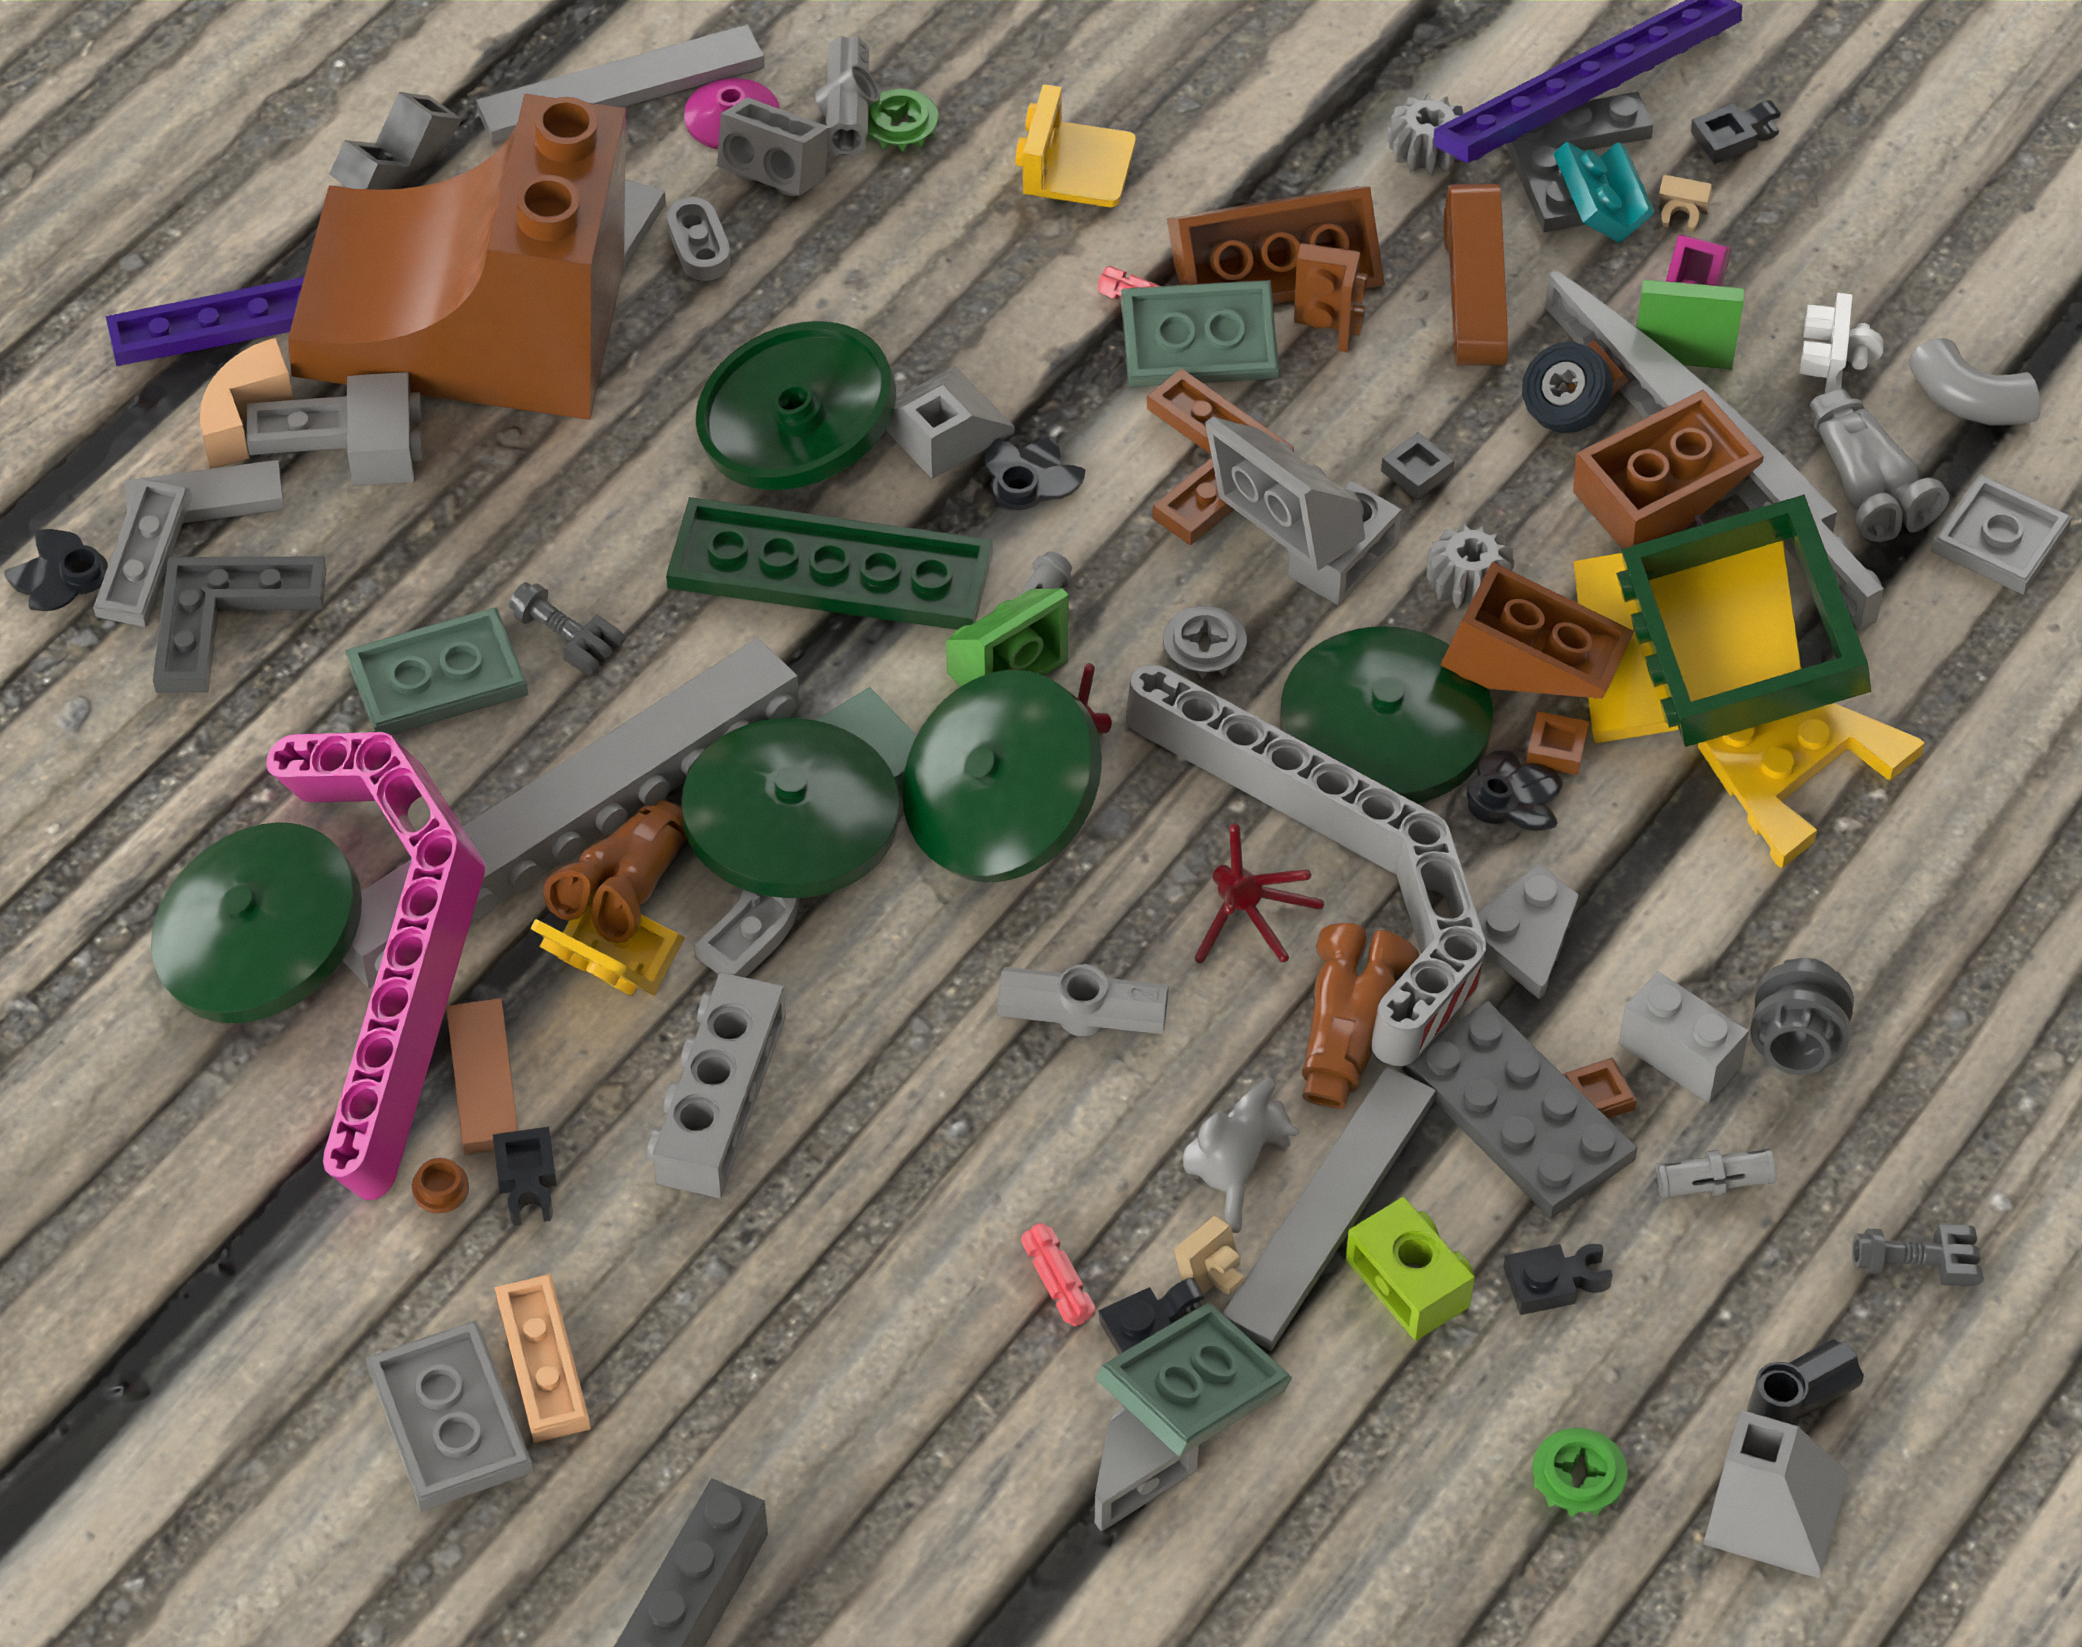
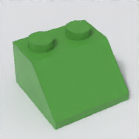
(1017, 635)

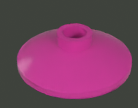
(707, 103)

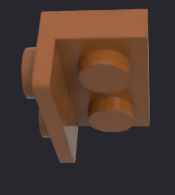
(1329, 291)

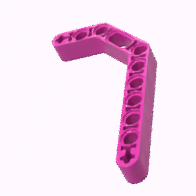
(420, 949)

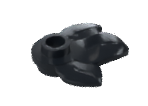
(1030, 473)
(59, 572)
(1513, 792)

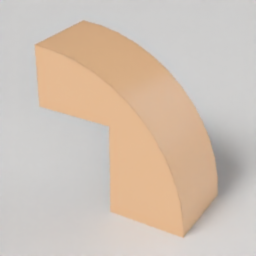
(247, 378)

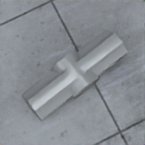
(847, 95)
(1056, 996)

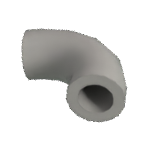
(1973, 393)

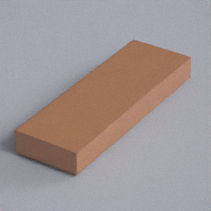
(481, 1073)

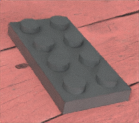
(1521, 1110)

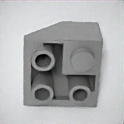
(946, 422)
(1776, 1496)

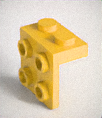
(1072, 158)
(626, 965)

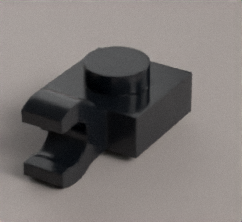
(1733, 132)
(1143, 1315)

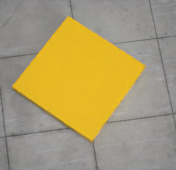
(1724, 622)

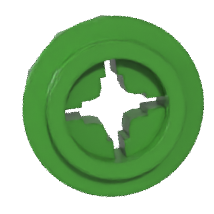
(891, 108)
(1562, 1452)

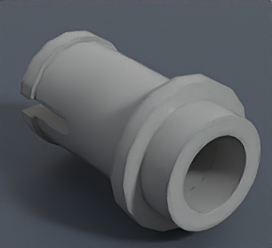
(1049, 572)

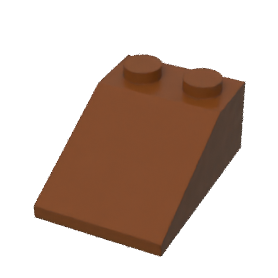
(1663, 470)
(1534, 640)

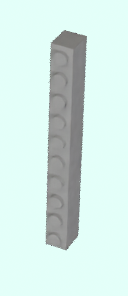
(596, 788)

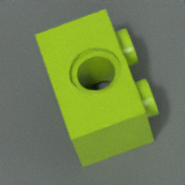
(1415, 1296)

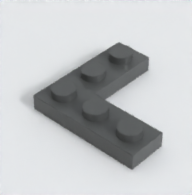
(1589, 127)
(204, 585)

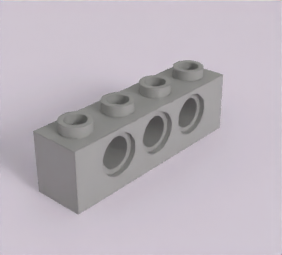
(705, 1157)

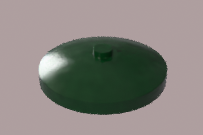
(796, 405)
(1389, 710)
(1002, 776)
(790, 808)
(256, 922)

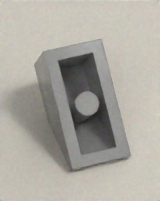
(1135, 1468)

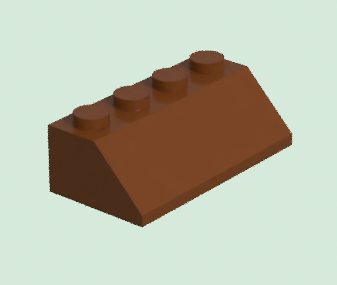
(1265, 239)

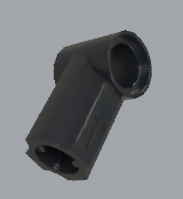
(1805, 1382)

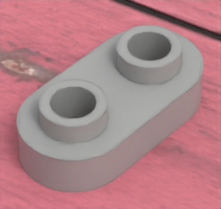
(698, 238)

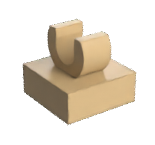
(1686, 196)
(1210, 1257)

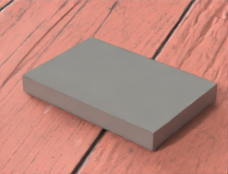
(449, 1415)

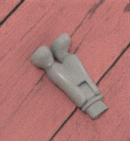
(1875, 470)

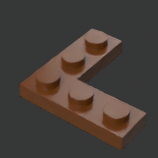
(1186, 406)

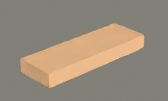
(542, 1358)

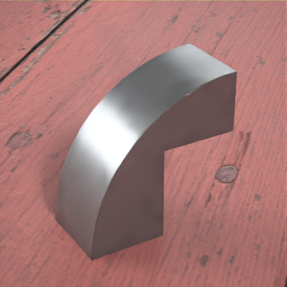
(406, 146)

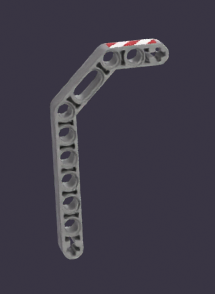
(1350, 812)

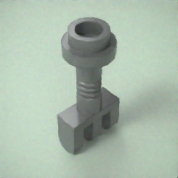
(585, 643)
(1951, 1252)

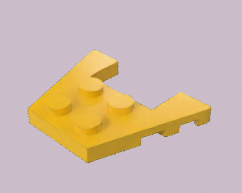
(1780, 756)

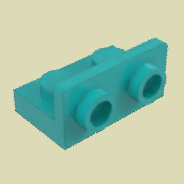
(1605, 189)

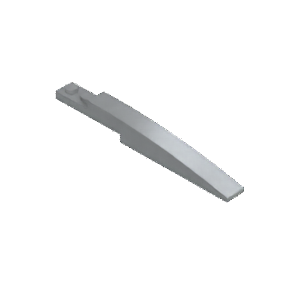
(1661, 381)

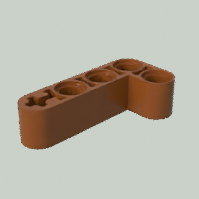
(1476, 274)

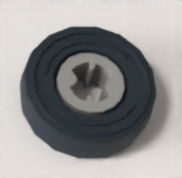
(1570, 364)

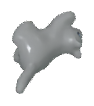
(1231, 1145)

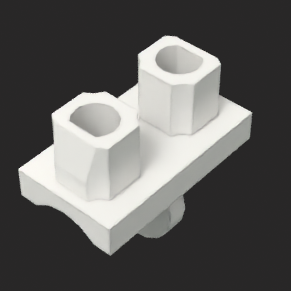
(1832, 324)

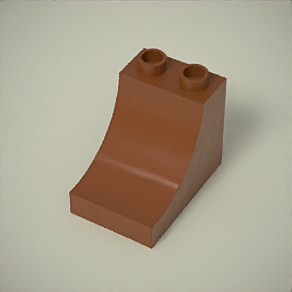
(481, 280)

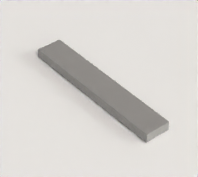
(634, 78)
(1329, 1207)

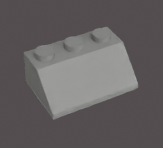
(1284, 493)

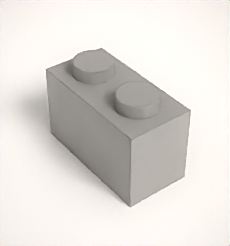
(382, 428)
(1683, 1037)

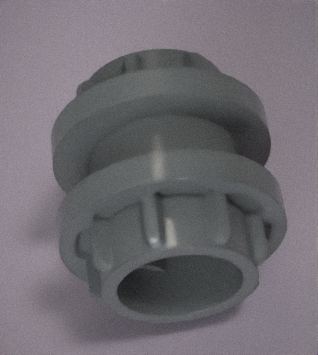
(1802, 1016)

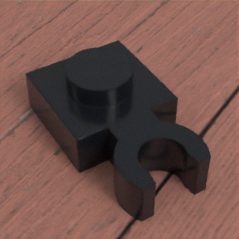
(525, 1170)
(1548, 1280)

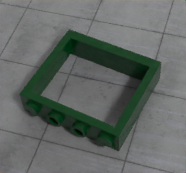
(1766, 699)

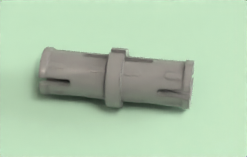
(1715, 1173)

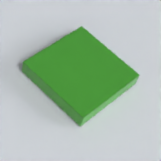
(1692, 321)

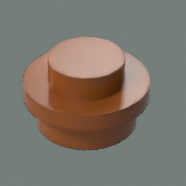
(440, 1186)

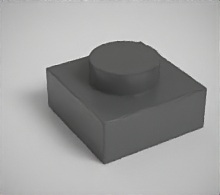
(1417, 465)

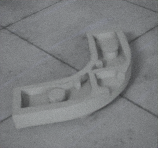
(747, 933)

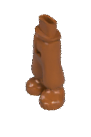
(619, 871)
(1348, 1008)

